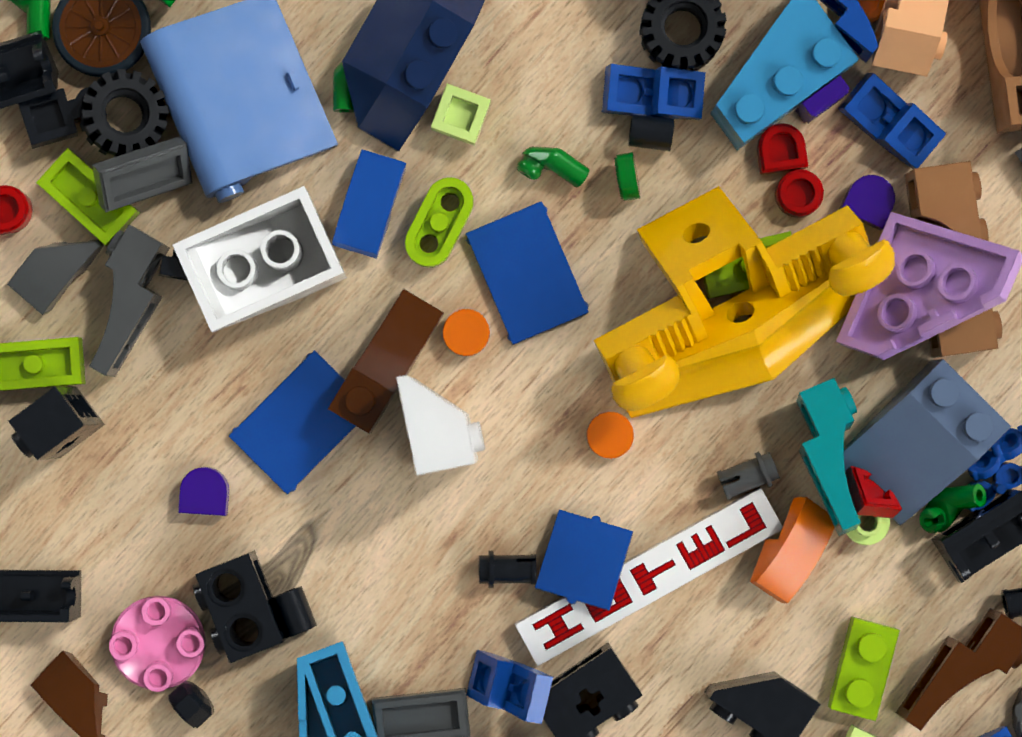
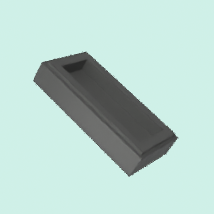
(142, 174)
(422, 714)

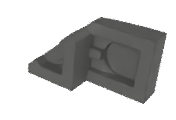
(51, 270)

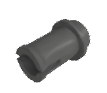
(751, 475)

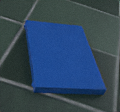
(527, 272)
(293, 424)

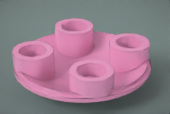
(157, 643)

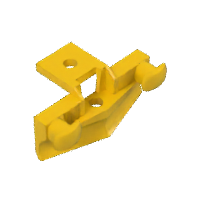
(793, 294)

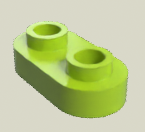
(438, 222)

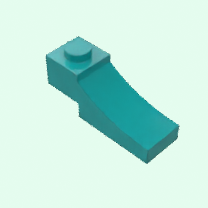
(828, 416)

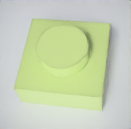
(460, 114)

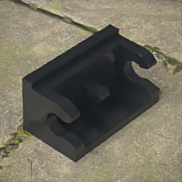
(26, 69)
(982, 535)
(40, 595)

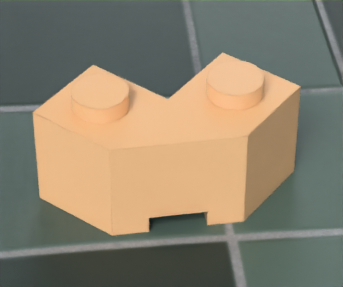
(910, 35)

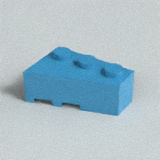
(786, 68)
(331, 696)

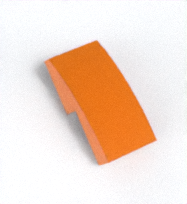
(793, 556)

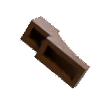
(388, 356)
(991, 647)

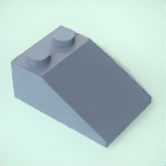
(925, 437)

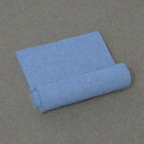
(238, 94)

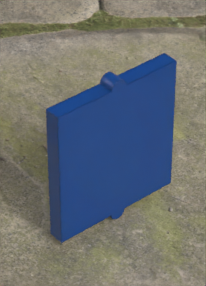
(584, 560)

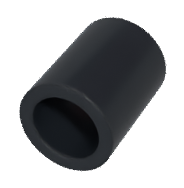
(651, 132)
(294, 611)

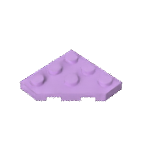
(933, 287)

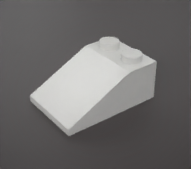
(259, 260)

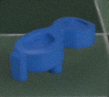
(1004, 449)
(1004, 479)

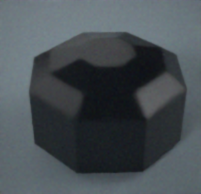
(191, 703)

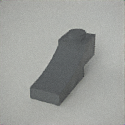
(134, 262)

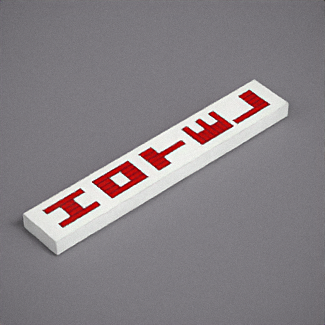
(654, 574)

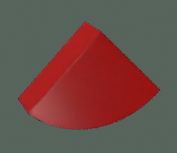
(869, 497)

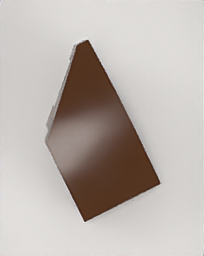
(72, 694)

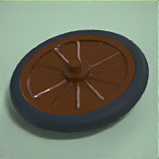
(100, 34)

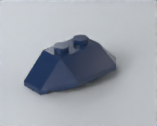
(403, 61)

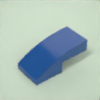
(854, 27)
(653, 92)
(891, 121)
(369, 204)
(509, 686)

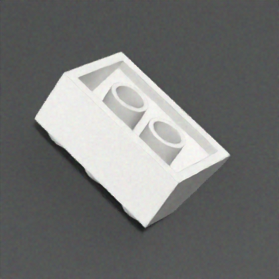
(437, 429)

